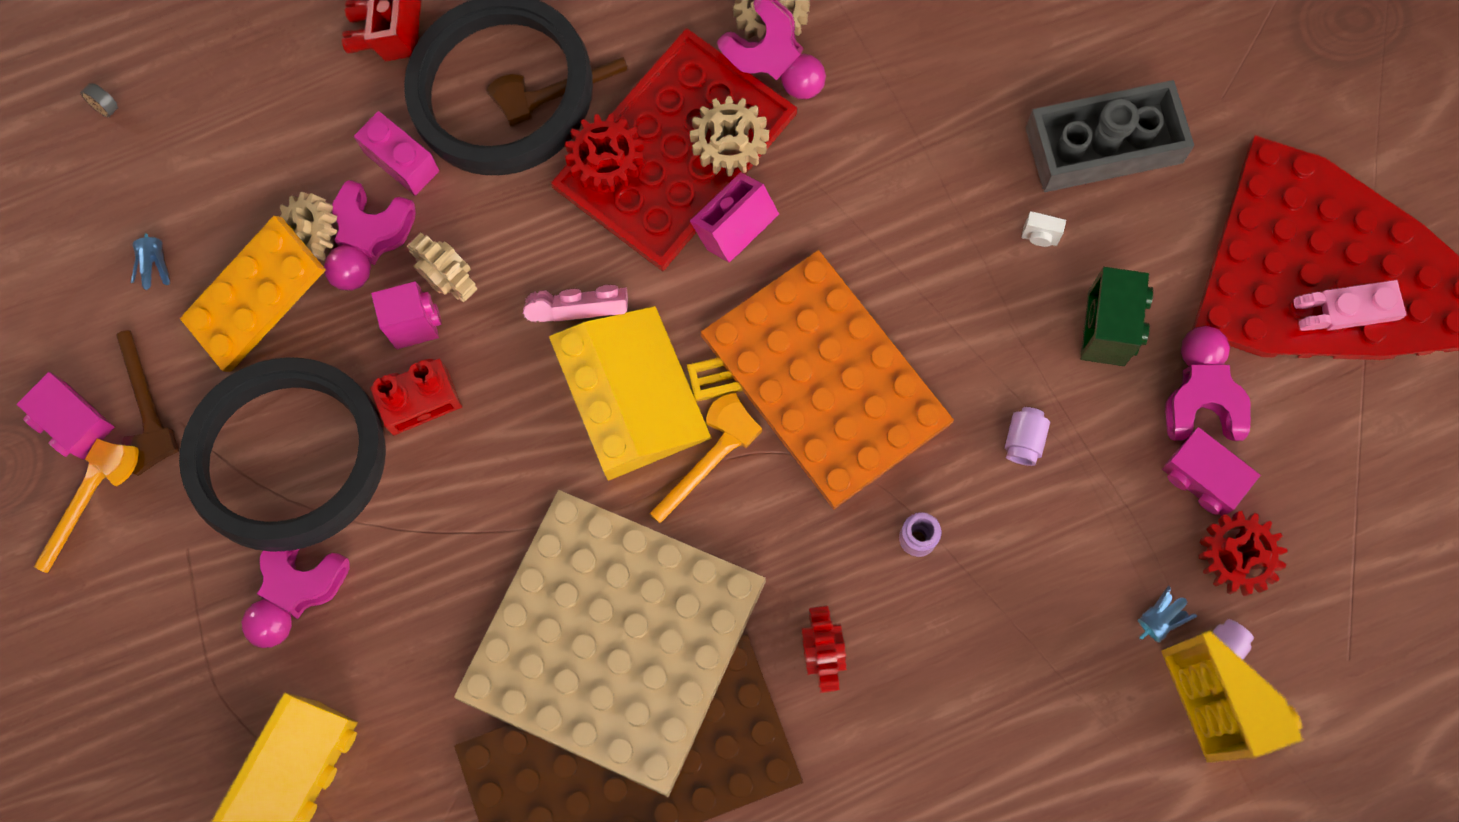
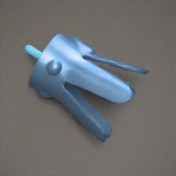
(148, 251)
(1163, 618)

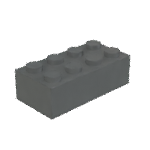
(1076, 151)

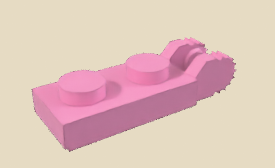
(573, 304)
(1353, 306)

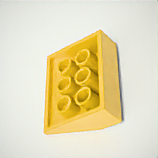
(629, 390)
(1228, 702)
(289, 763)

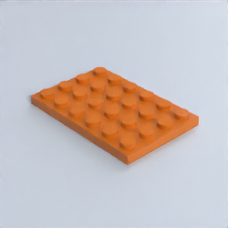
(826, 379)

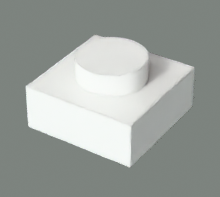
(1043, 229)

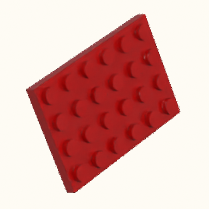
(672, 183)

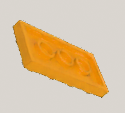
(252, 293)

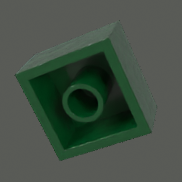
(1116, 316)

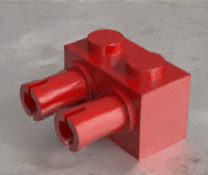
(389, 27)
(415, 395)

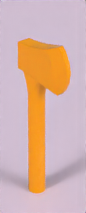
(738, 429)
(105, 460)

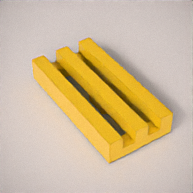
(696, 382)

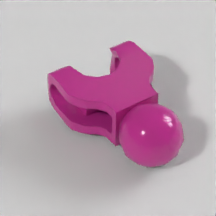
(777, 53)
(364, 235)
(1209, 386)
(289, 593)

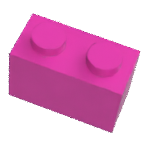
(396, 153)
(734, 217)
(406, 315)
(64, 415)
(1210, 473)

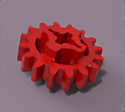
(602, 138)
(1259, 556)
(824, 649)

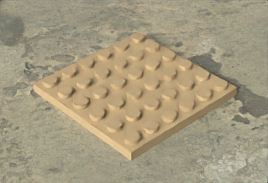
(611, 641)

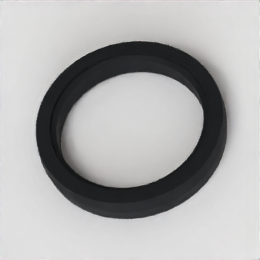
(465, 21)
(232, 395)

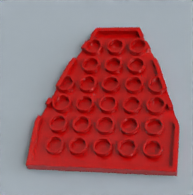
(1313, 229)

